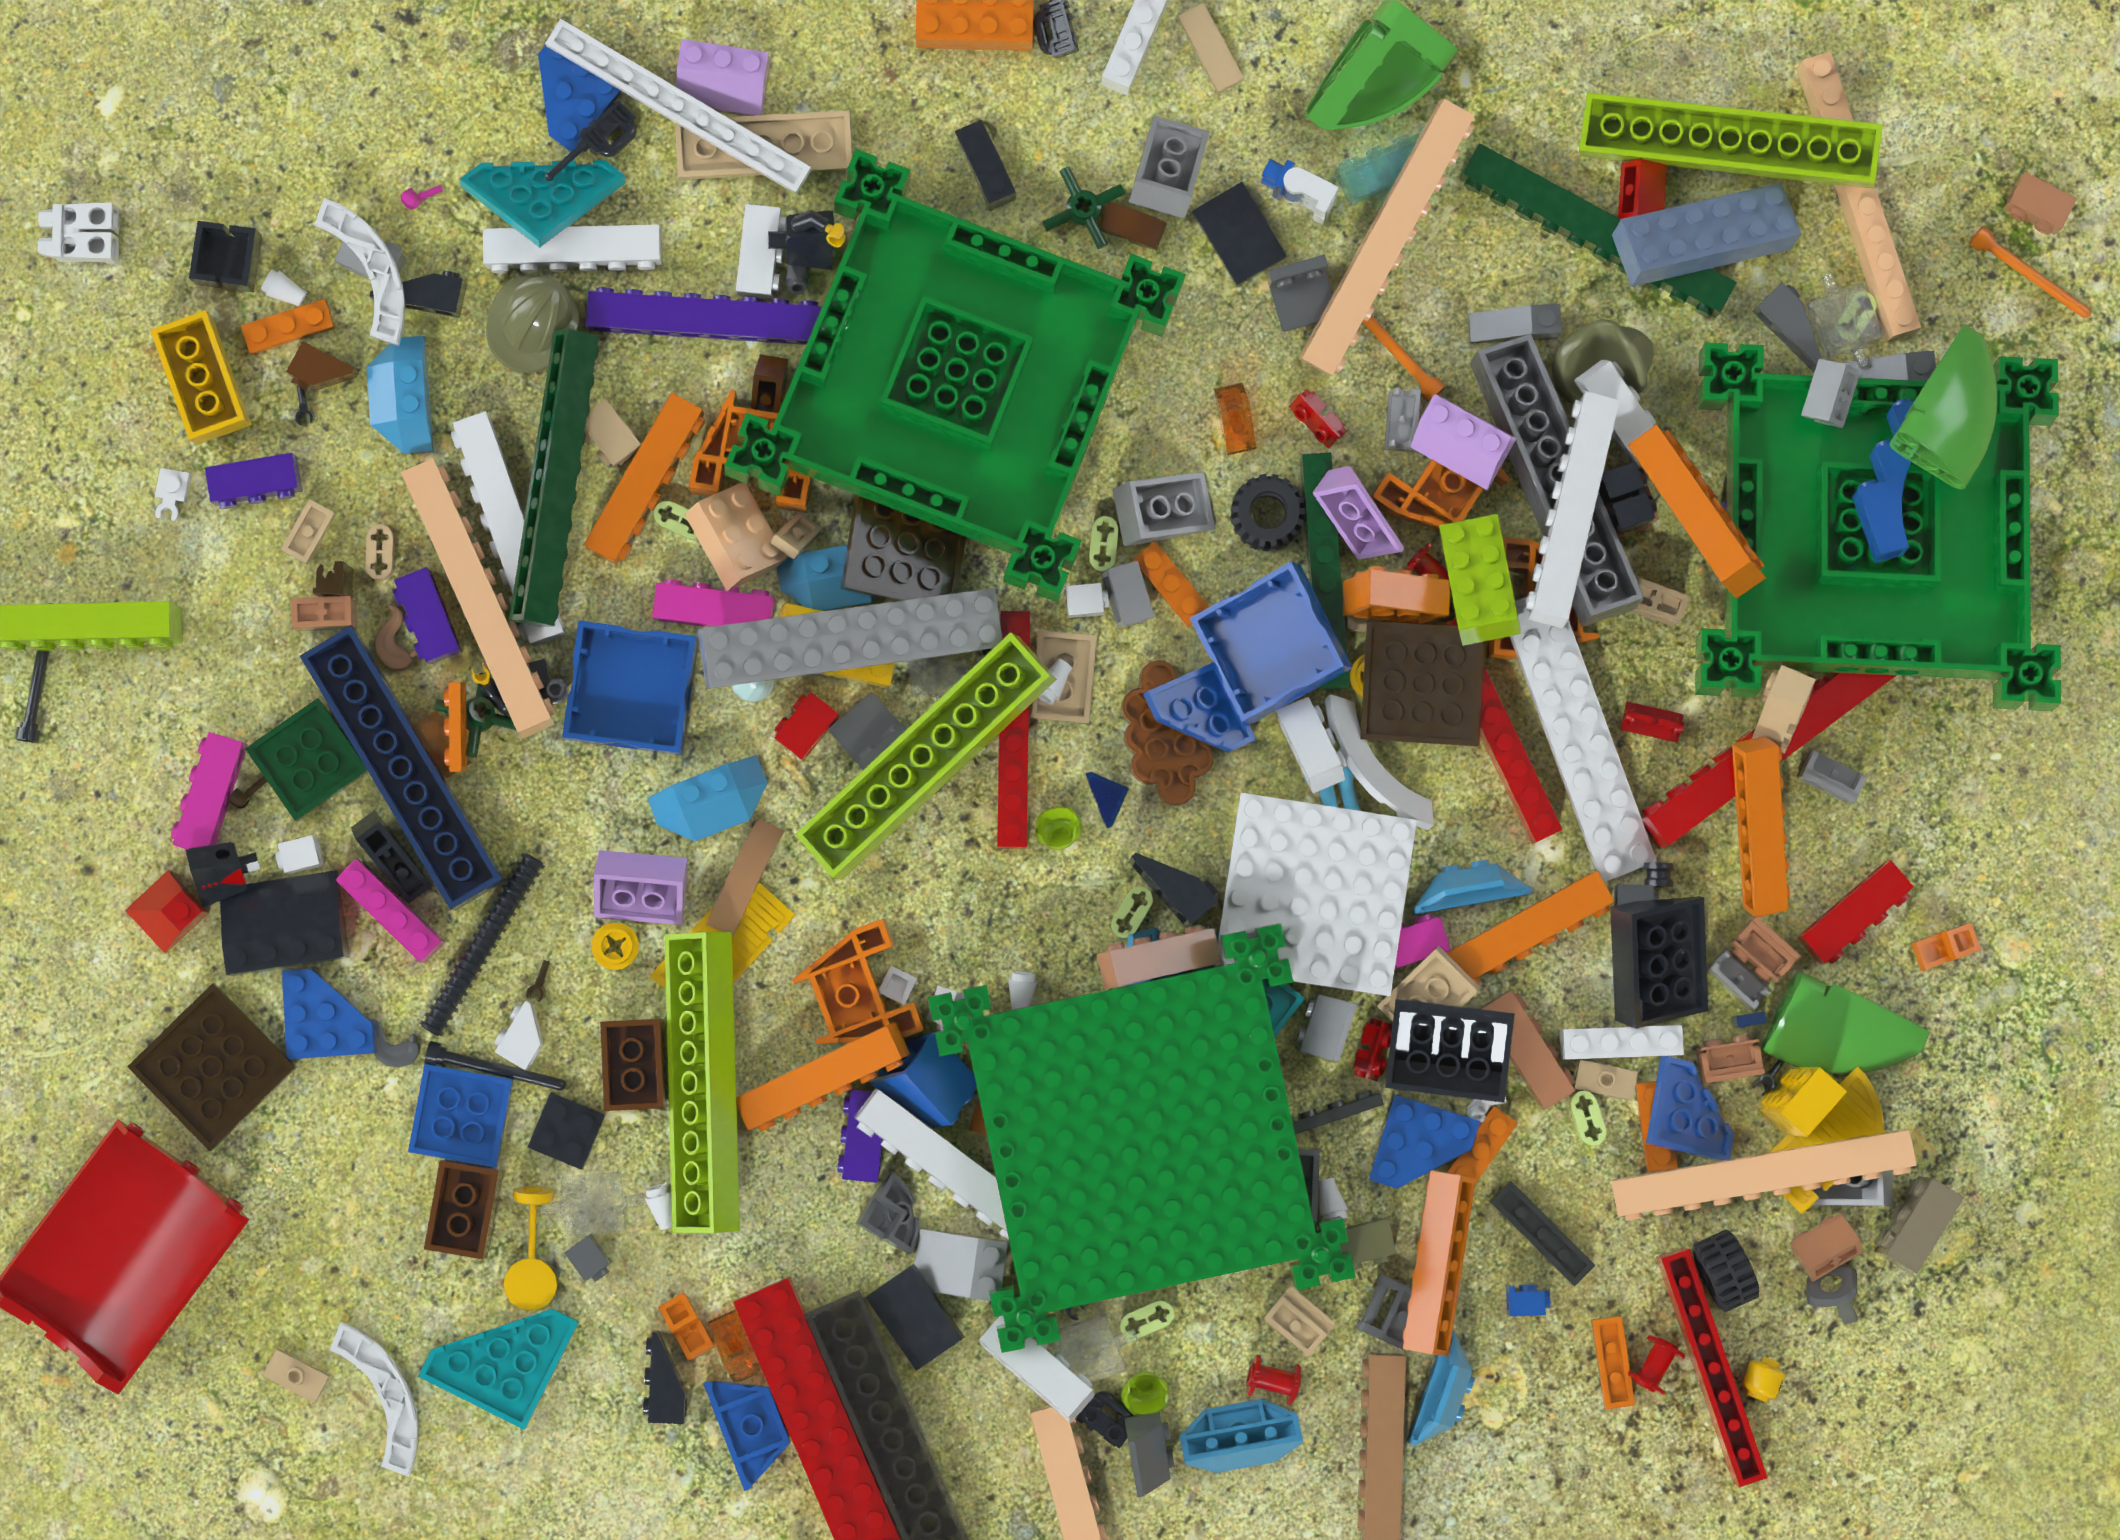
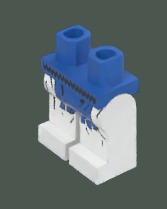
(1301, 188)

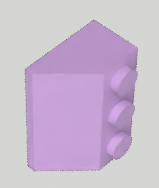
(723, 76)
(1462, 441)
(1356, 514)
(640, 887)

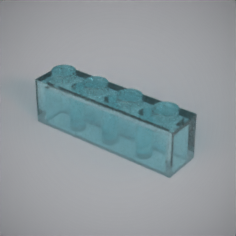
(1376, 171)

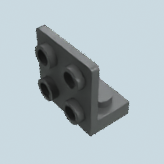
(1300, 292)
(867, 730)

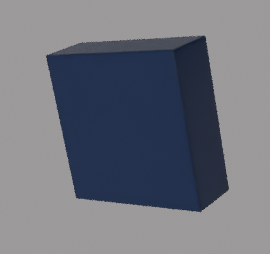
(1749, 1019)

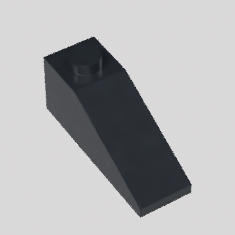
(986, 165)
(435, 293)
(390, 856)

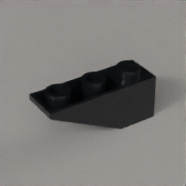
(666, 1391)

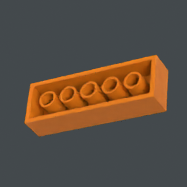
(1698, 510)

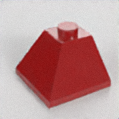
(167, 911)

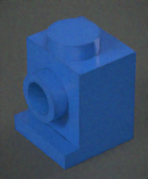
(1526, 1300)

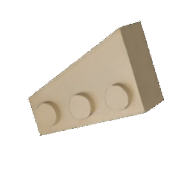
(1784, 704)

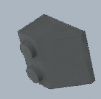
(1148, 1451)

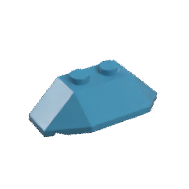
(401, 395)
(816, 580)
(711, 800)
(1469, 887)
(1442, 1395)
(1240, 1436)

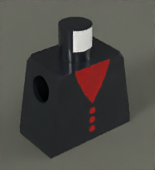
(219, 871)

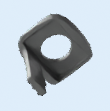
(1841, 1298)

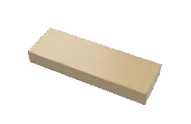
(1210, 48)

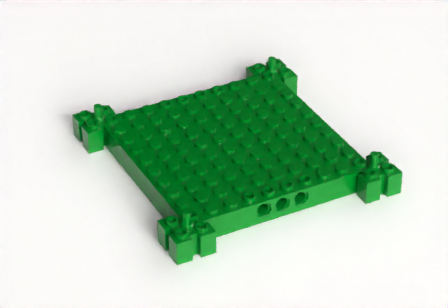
(955, 375)
(1937, 611)
(1141, 1137)

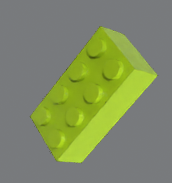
(1480, 579)

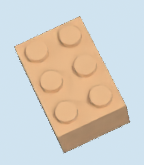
(735, 536)

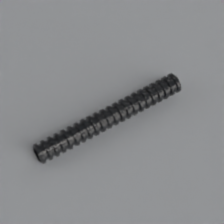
(482, 944)

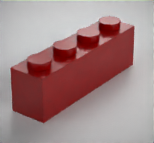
(1855, 912)

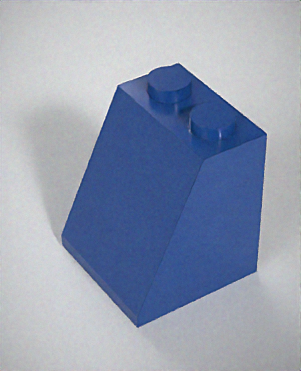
(928, 1083)

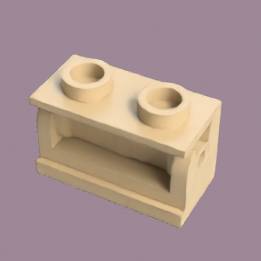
(611, 435)
(1661, 603)

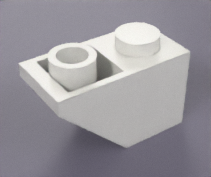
(523, 1038)

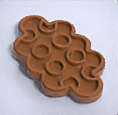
(1160, 752)

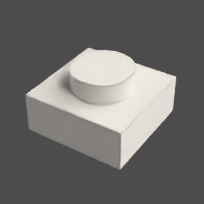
(897, 985)

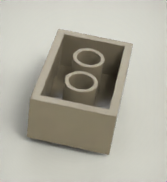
(1917, 1224)

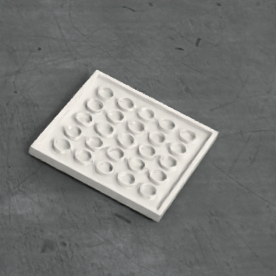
(1328, 880)

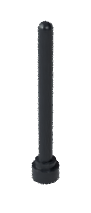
(28, 729)
(438, 1055)

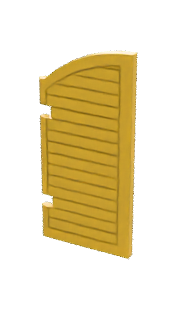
(751, 936)
(1853, 1116)

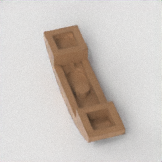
(745, 876)

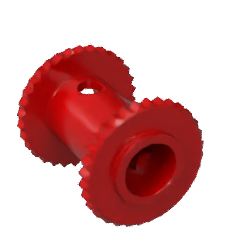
(1424, 563)
(1656, 1364)
(1273, 1379)

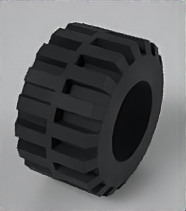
(1267, 487)
(1726, 1270)

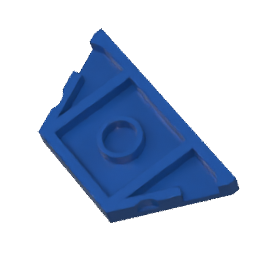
(749, 1426)

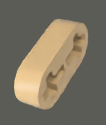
(373, 552)

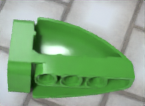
(1380, 70)
(1953, 414)
(1838, 1030)

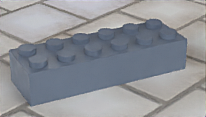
(1706, 234)

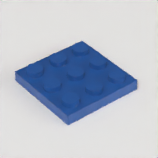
(460, 1115)

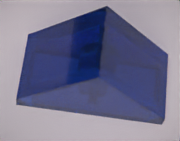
(1108, 797)

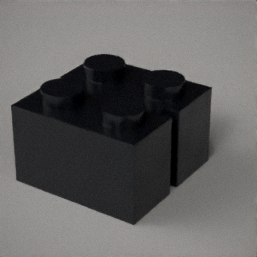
(225, 258)
(1625, 483)

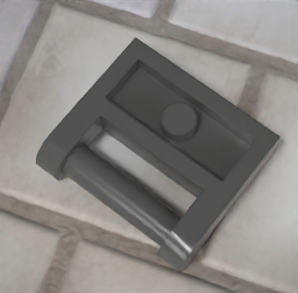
(1396, 1317)

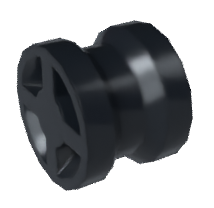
(1659, 874)

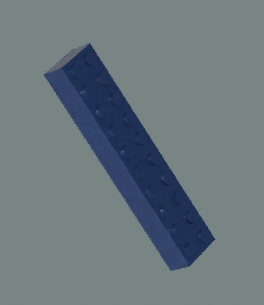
(402, 768)

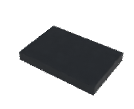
(1239, 234)
(915, 1317)

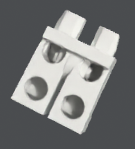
(81, 232)

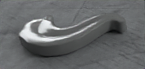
(394, 1055)

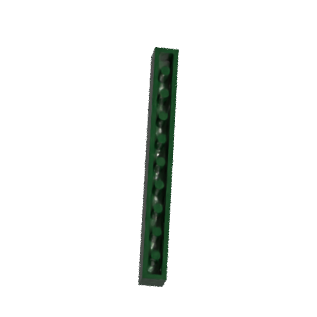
(1581, 224)
(554, 478)

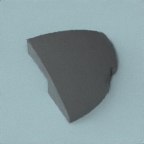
(891, 1215)

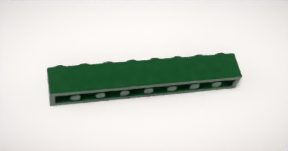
(1323, 554)

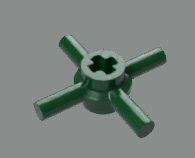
(1078, 216)
(479, 718)

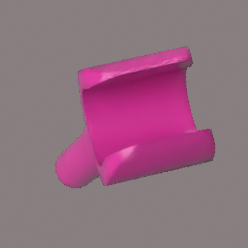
(412, 200)

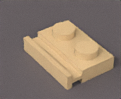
(1299, 1321)

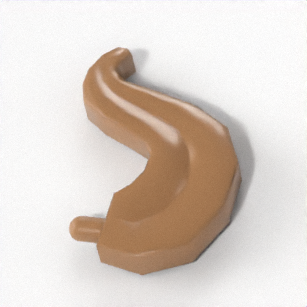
(385, 646)

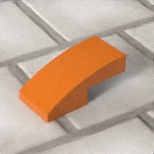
(1946, 946)
(686, 1326)

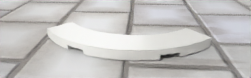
(379, 265)
(1368, 770)
(392, 1391)

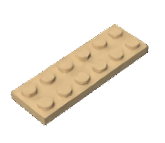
(814, 138)

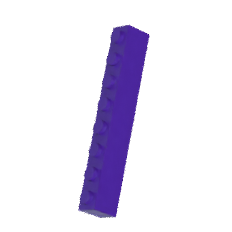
(701, 317)

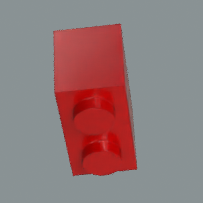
(1641, 188)
(806, 725)

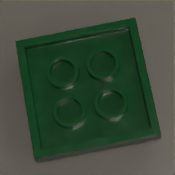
(307, 759)

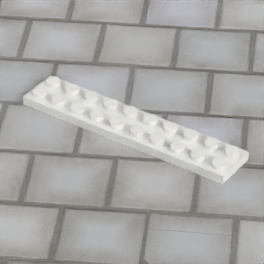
(1582, 746)

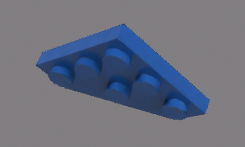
(571, 97)
(1200, 709)
(322, 1019)
(1686, 1114)
(1419, 1141)

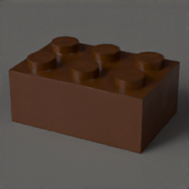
(633, 1064)
(463, 1209)

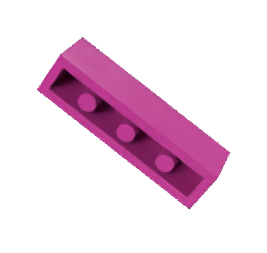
(707, 606)
(210, 792)
(390, 911)
(1420, 940)

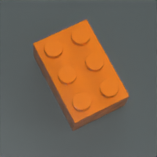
(1396, 596)

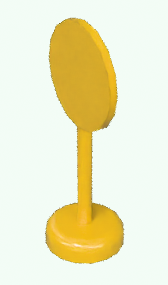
(531, 1281)

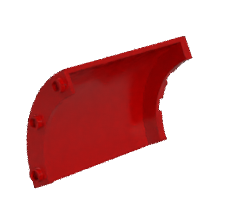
(120, 1254)

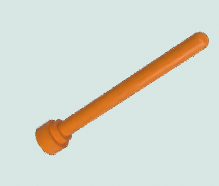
(1985, 241)
(1428, 384)

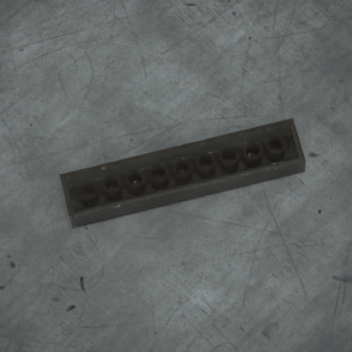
(885, 1420)

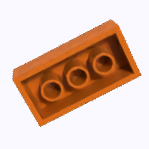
(975, 24)

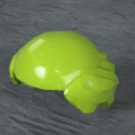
(1058, 827)
(1145, 1393)

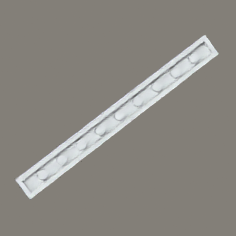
(678, 106)

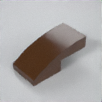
(1132, 225)

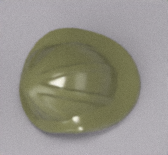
(524, 321)
(1598, 342)

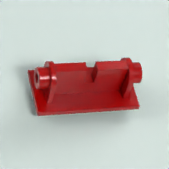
(1308, 409)
(1652, 722)
(1373, 1061)

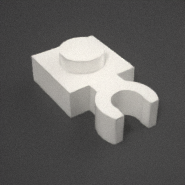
(172, 488)

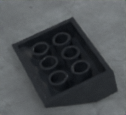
(1180, 891)
(284, 924)
(1659, 960)
(1450, 1050)

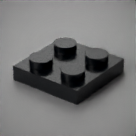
(566, 1131)

